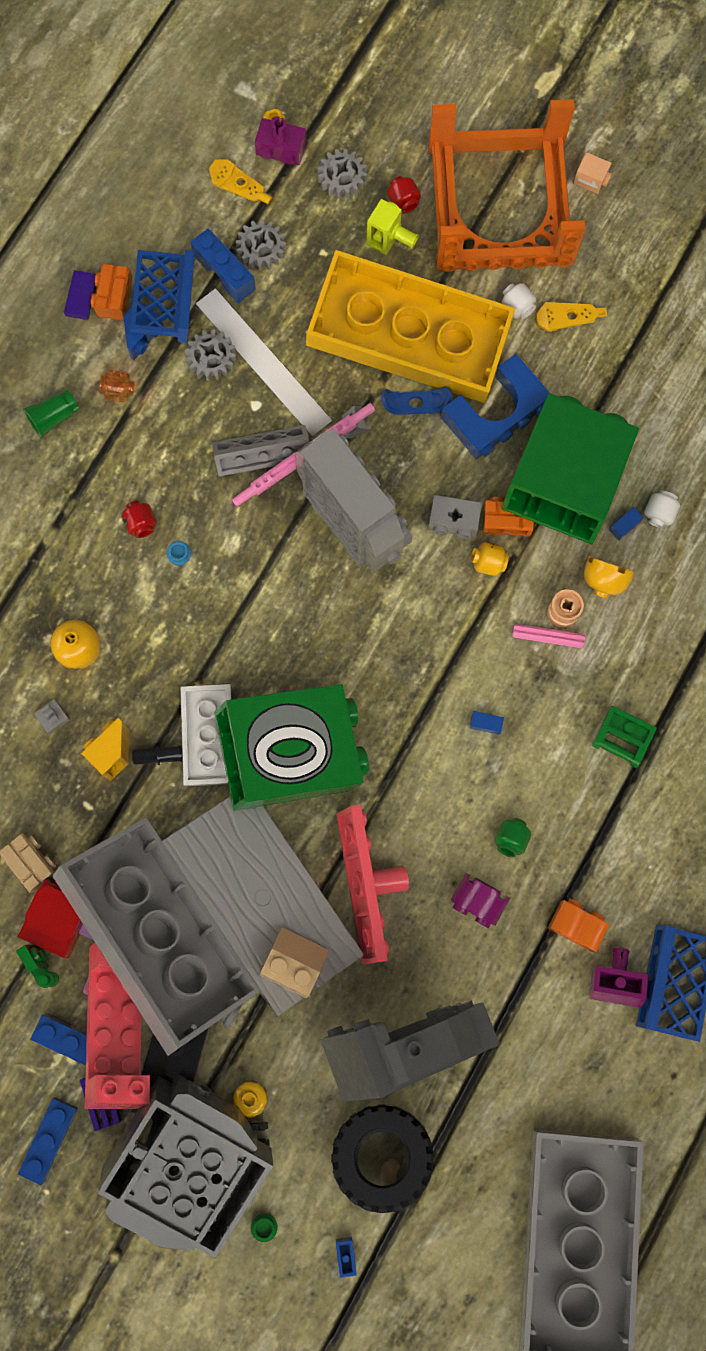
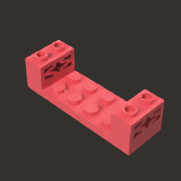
(112, 1042)

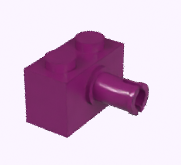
(280, 141)
(617, 984)

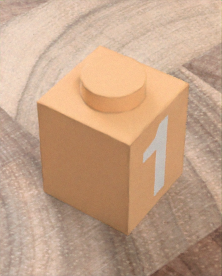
(593, 173)

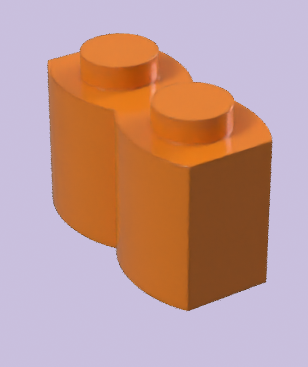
(579, 925)

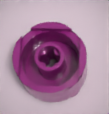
(479, 900)

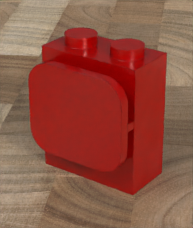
(51, 921)

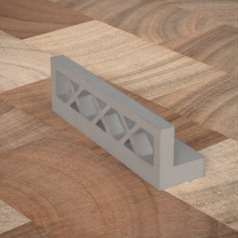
(260, 451)

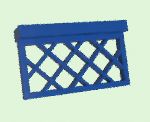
(183, 291)
(658, 973)

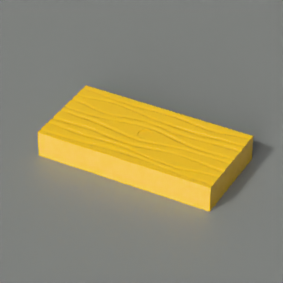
(409, 326)

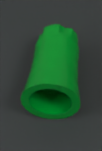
(51, 412)

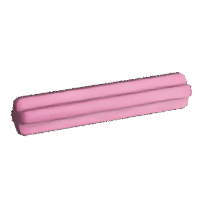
(548, 635)

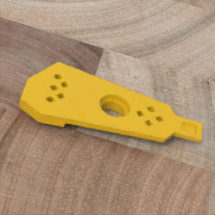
(226, 175)
(560, 312)

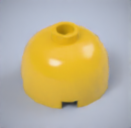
(606, 577)
(75, 644)

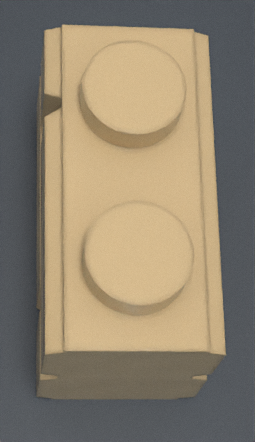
(28, 862)

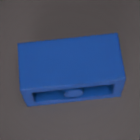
(626, 523)
(486, 722)
(346, 1257)

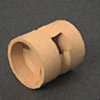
(565, 608)

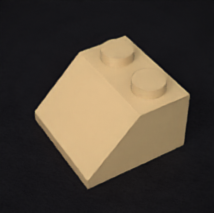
(294, 963)

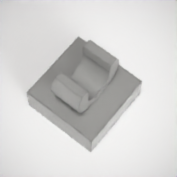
(361, 427)
(51, 716)

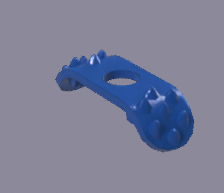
(433, 401)

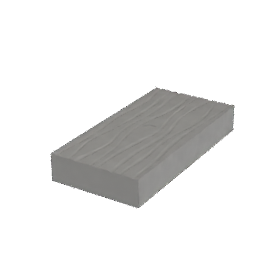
(254, 889)
(156, 934)
(581, 1242)

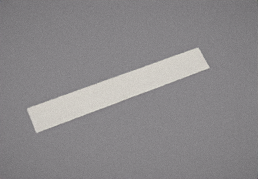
(264, 362)

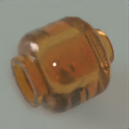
(116, 386)

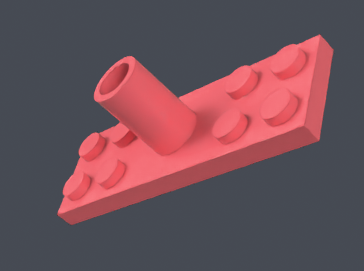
(367, 884)

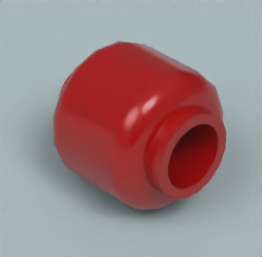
(404, 193)
(139, 519)

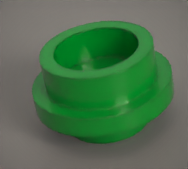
(264, 1227)

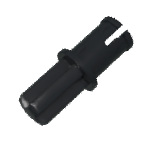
(157, 755)

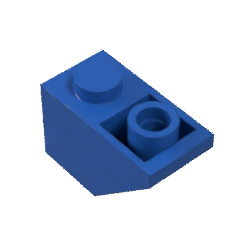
(137, 342)

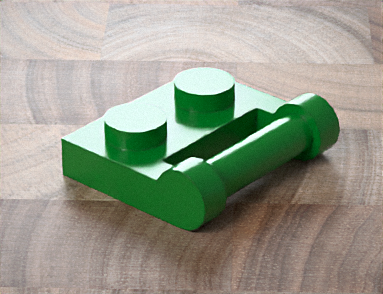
(627, 729)

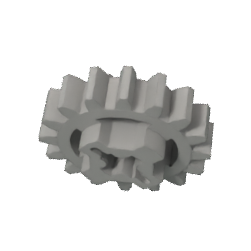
(342, 173)
(260, 237)
(212, 364)

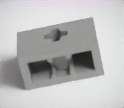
(467, 517)

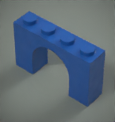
(481, 434)

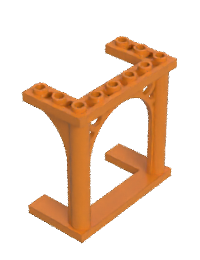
(451, 236)

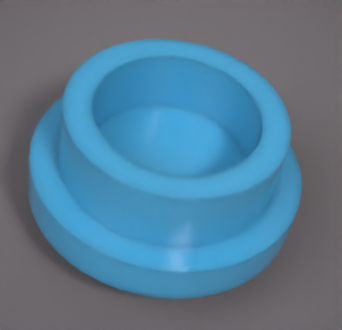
(178, 553)

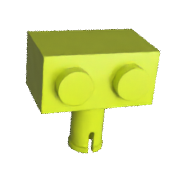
(385, 228)

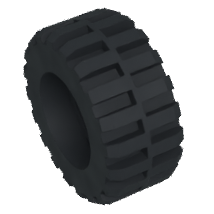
(345, 1159)

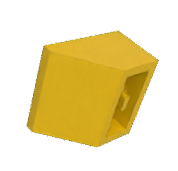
(110, 749)

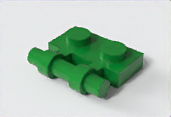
(35, 963)

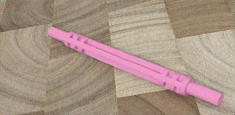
(289, 464)

